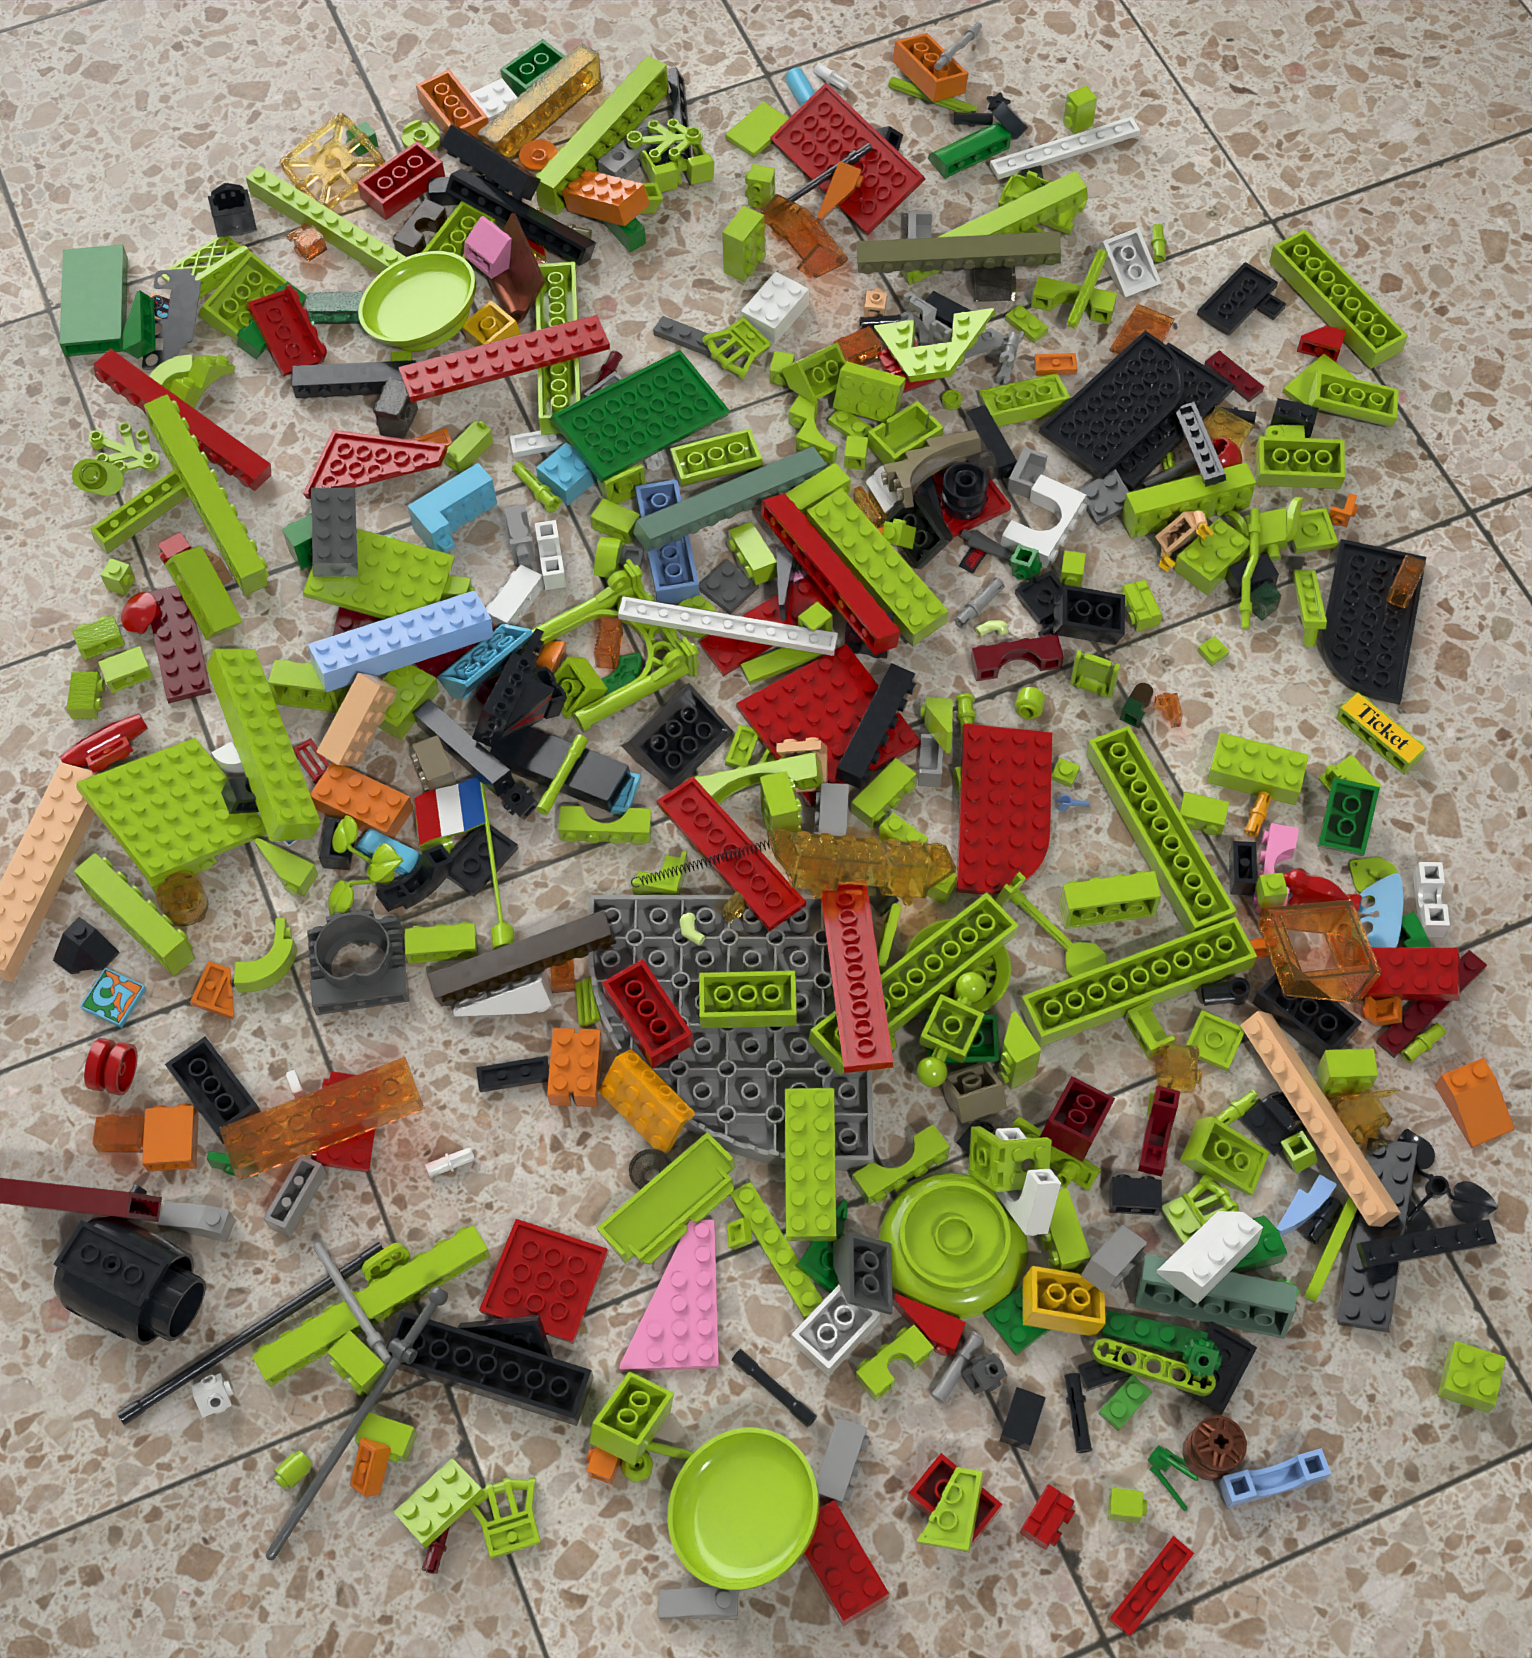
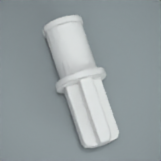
(831, 76)
(449, 1162)

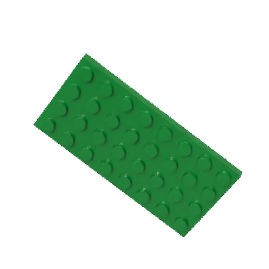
(640, 415)

